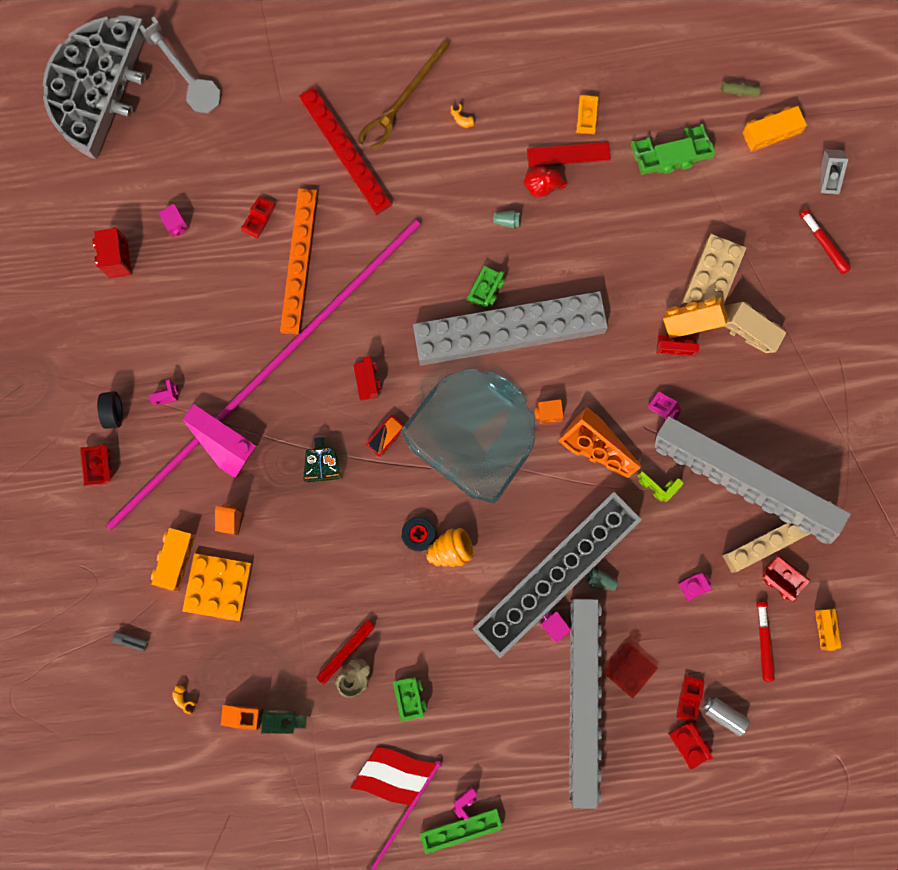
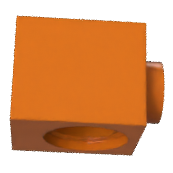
(549, 411)

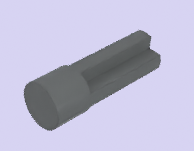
(129, 641)

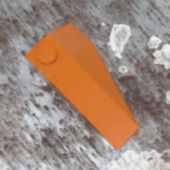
(595, 440)

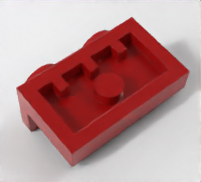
(677, 346)
(690, 745)

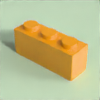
(774, 128)
(695, 317)
(172, 559)

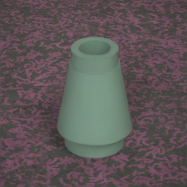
(508, 219)
(600, 579)

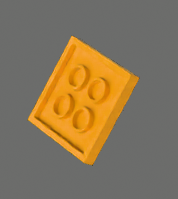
(217, 587)

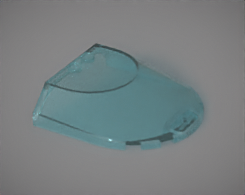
(473, 432)

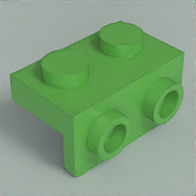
(486, 287)
(409, 699)

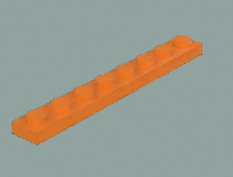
(298, 261)

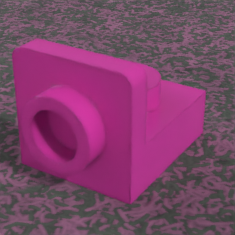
(163, 397)
(665, 406)
(695, 586)
(466, 798)

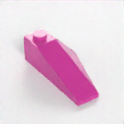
(223, 444)

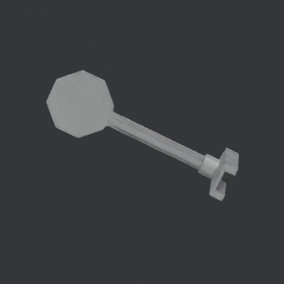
(201, 94)

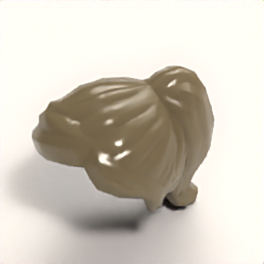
(353, 678)

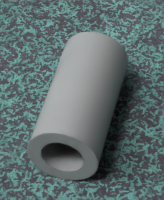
(726, 715)

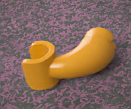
(462, 121)
(179, 700)

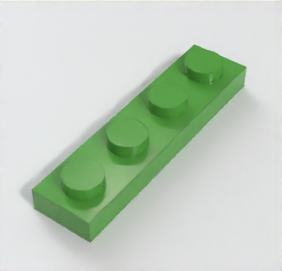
(461, 830)

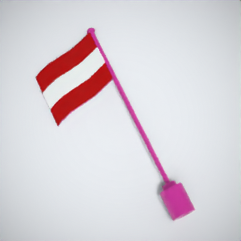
(395, 780)

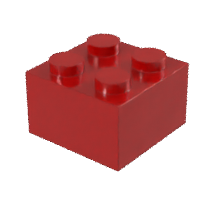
(112, 253)

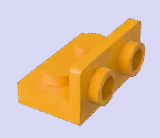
(828, 629)

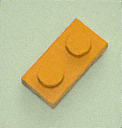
(587, 114)

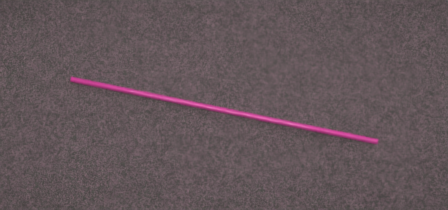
(261, 376)

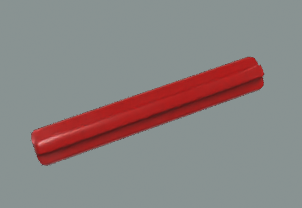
(345, 652)

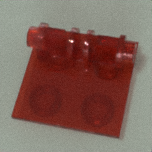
(630, 670)

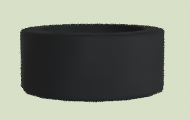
(110, 410)

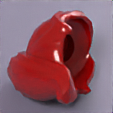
(542, 181)

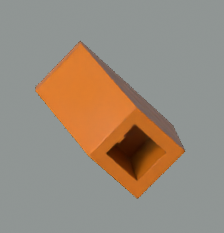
(227, 519)
(241, 717)

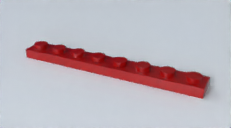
(345, 151)

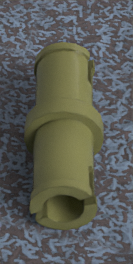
(740, 89)

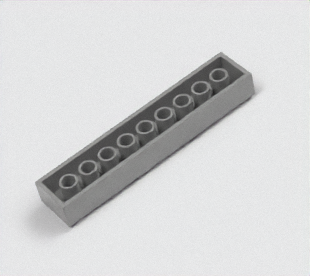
(510, 328)
(751, 481)
(556, 574)
(584, 706)

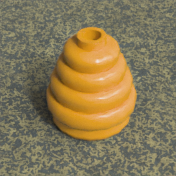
(451, 549)

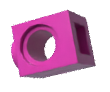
(173, 220)
(555, 626)

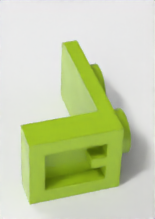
(671, 487)

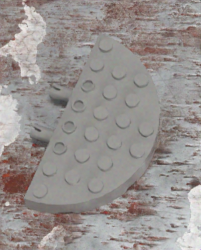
(89, 77)

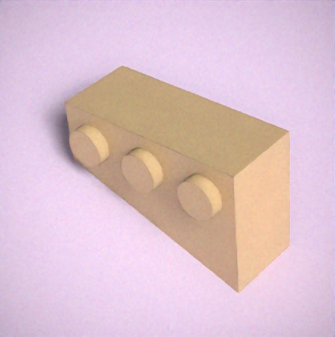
(754, 327)

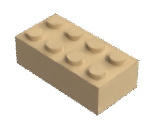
(714, 270)

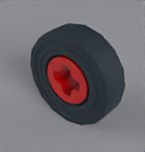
(412, 541)

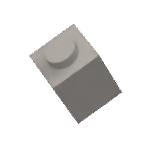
(832, 171)

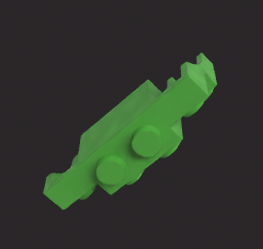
(674, 154)

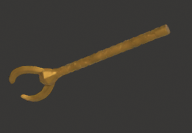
(387, 118)

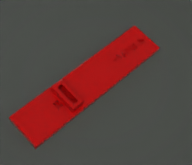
(568, 154)

